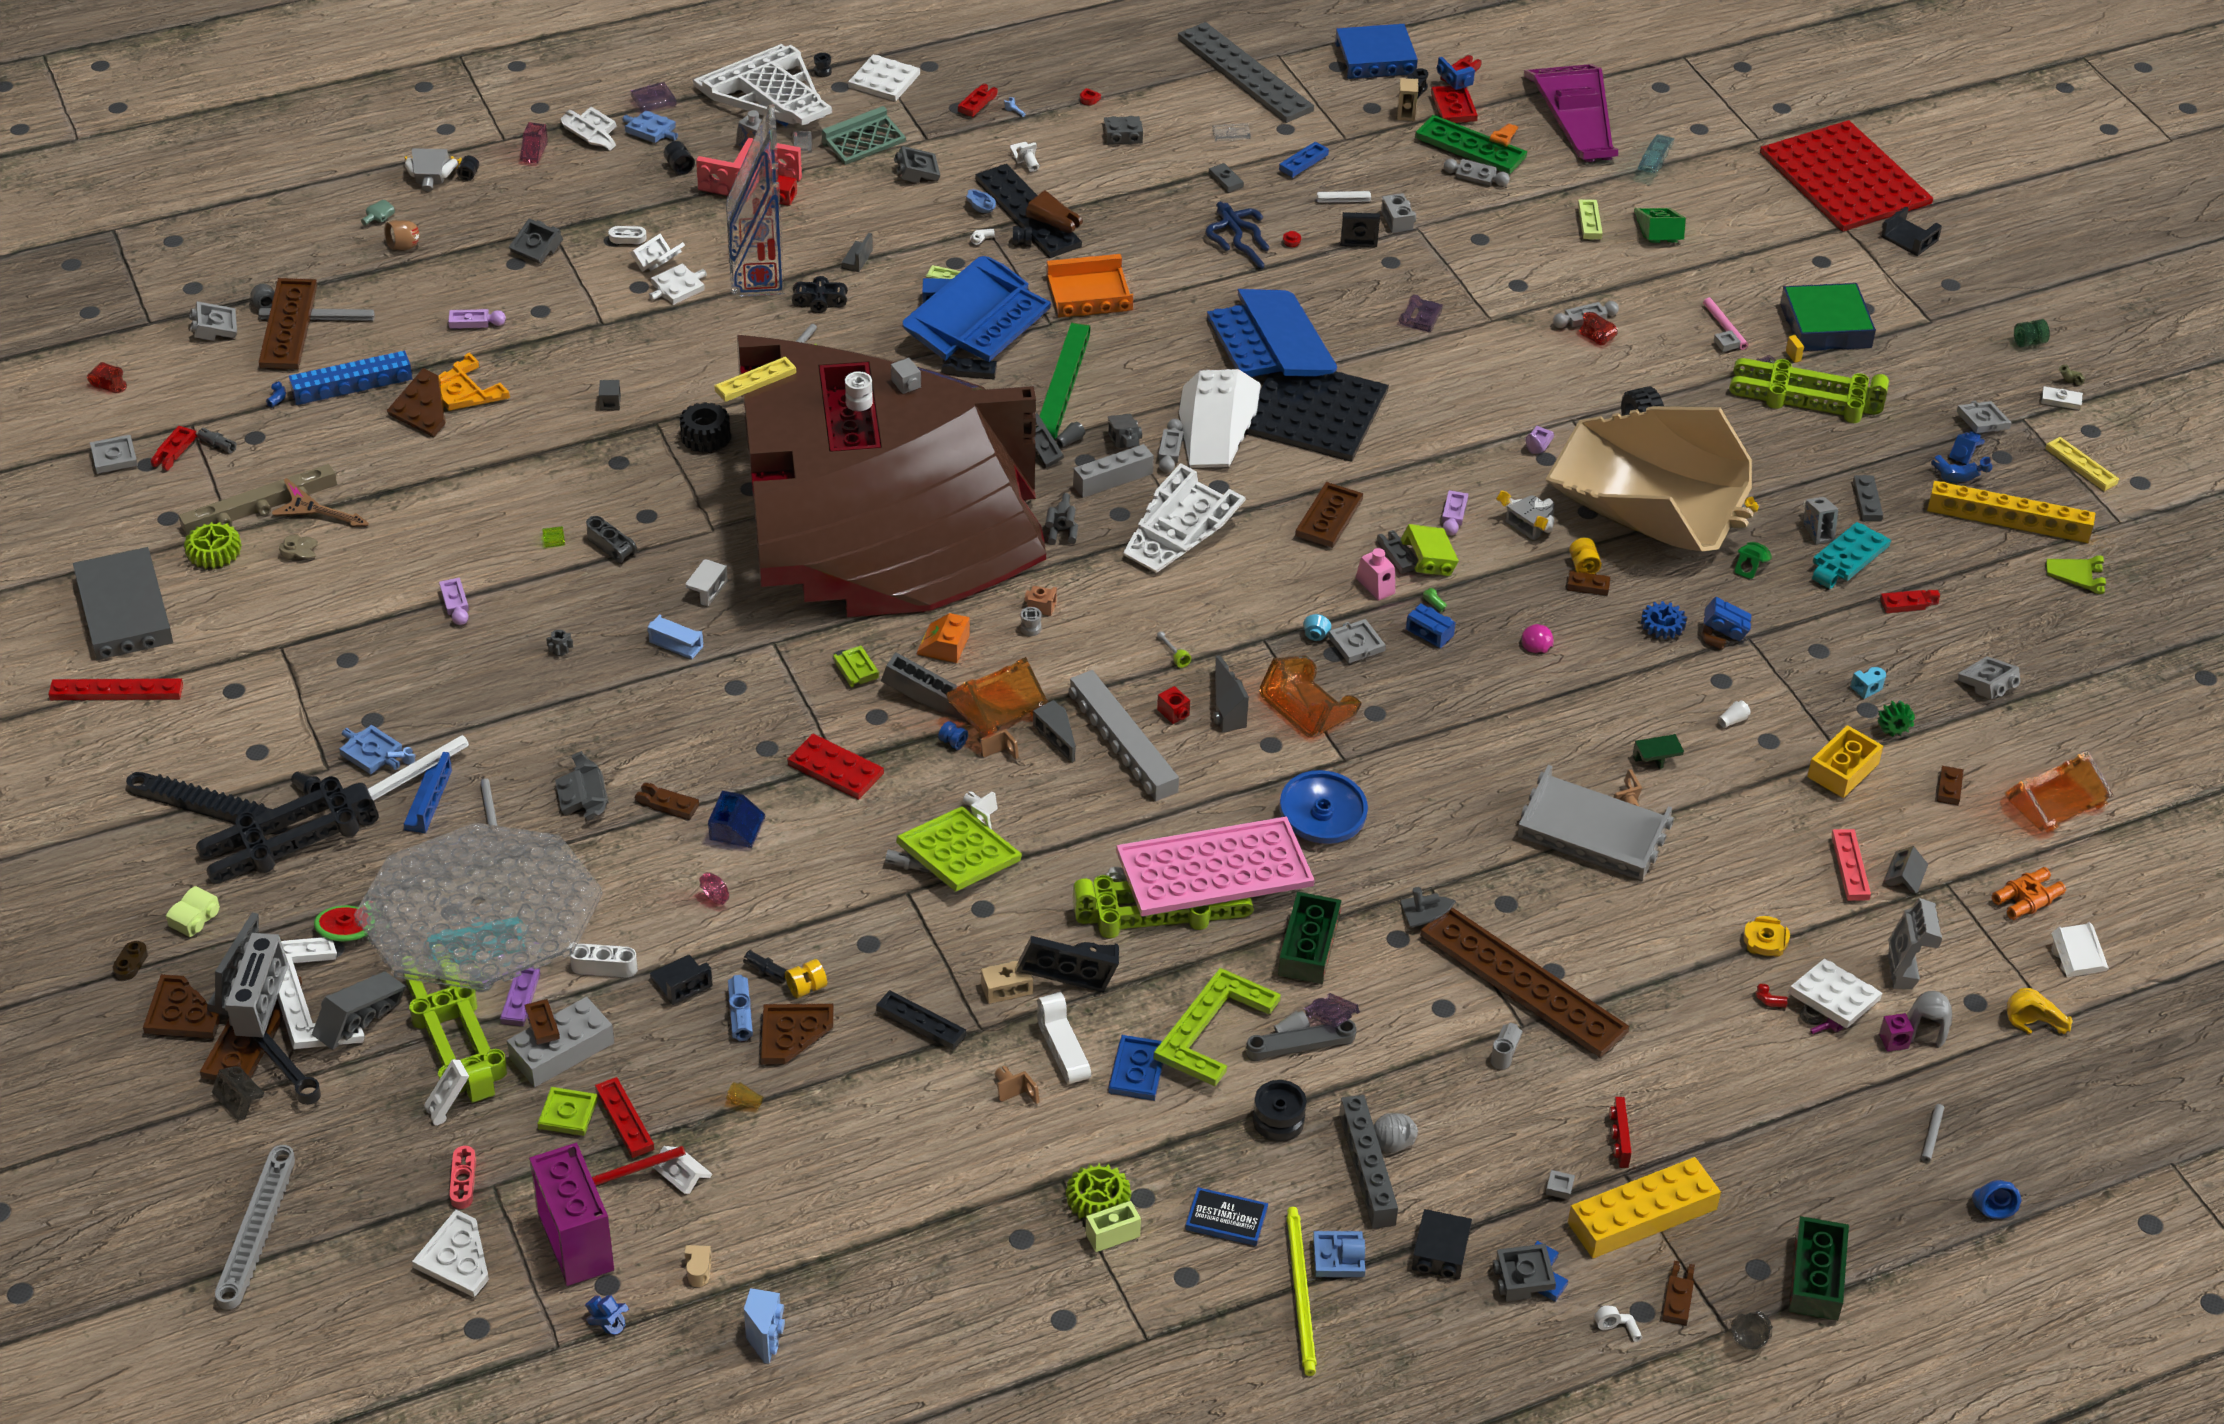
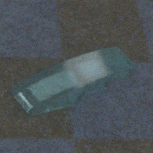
(1656, 153)

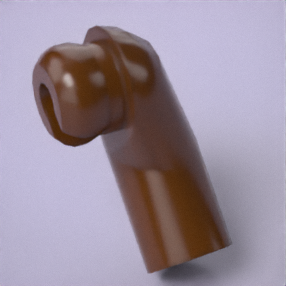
(1710, 638)

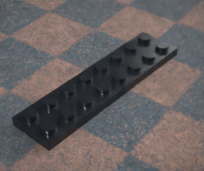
(1013, 197)

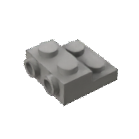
(213, 320)
(1991, 677)

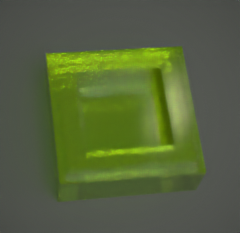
(553, 536)

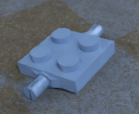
(650, 126)
(369, 749)

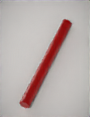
(639, 1165)

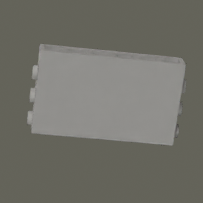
(1593, 826)

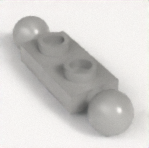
(1476, 172)
(1575, 315)
(1170, 445)

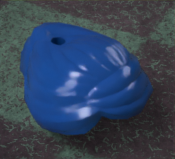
(1997, 1199)

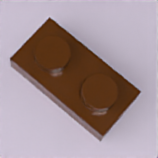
(1588, 583)
(1950, 785)
(542, 1021)

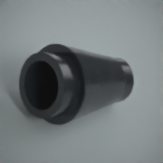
(306, 782)

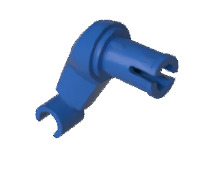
(1958, 474)

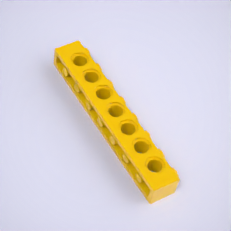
(2011, 511)

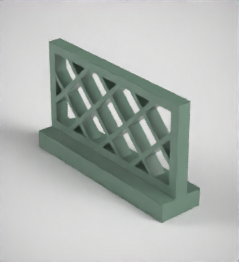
(856, 127)

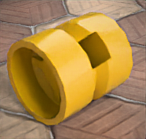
(1585, 556)
(808, 977)

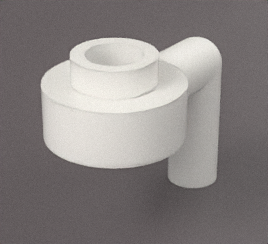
(1609, 1317)

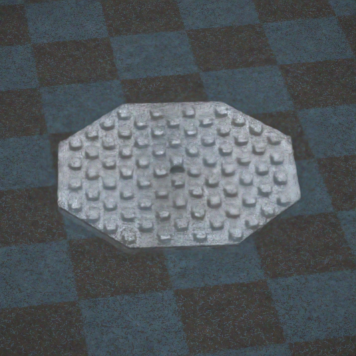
(427, 915)

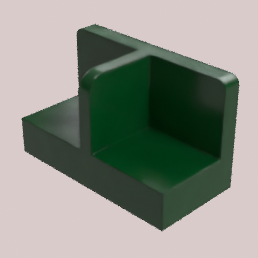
(1657, 749)

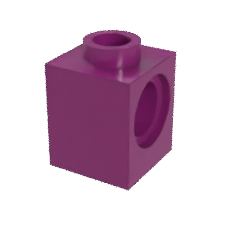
(1896, 1032)

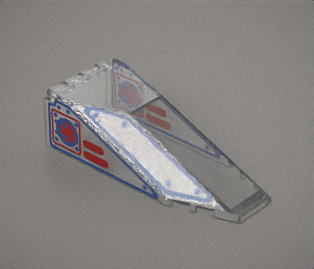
(755, 218)

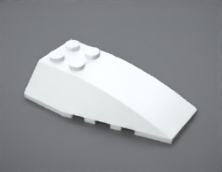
(1215, 415)
(1179, 519)

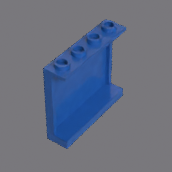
(1376, 50)

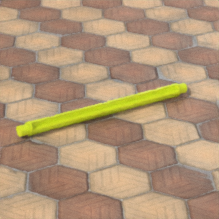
(1301, 1291)

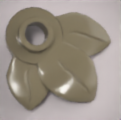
(297, 546)

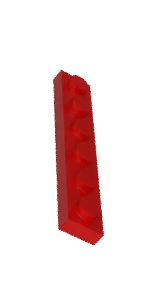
(116, 689)

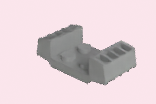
(1915, 929)

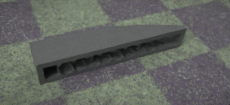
(920, 684)

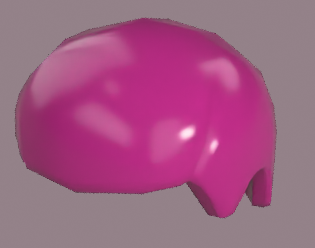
(1537, 638)

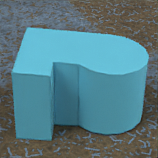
(1868, 683)

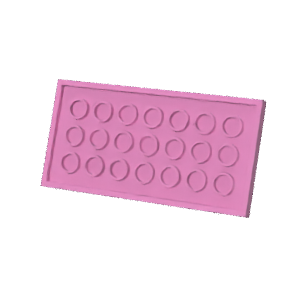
(1214, 866)

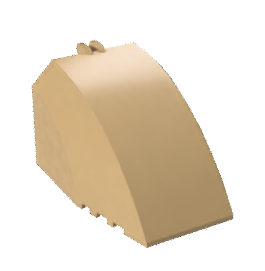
(1660, 473)

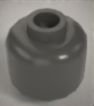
(262, 296)

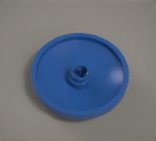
(1323, 806)

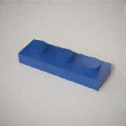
(1303, 159)

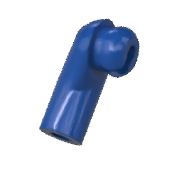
(278, 394)

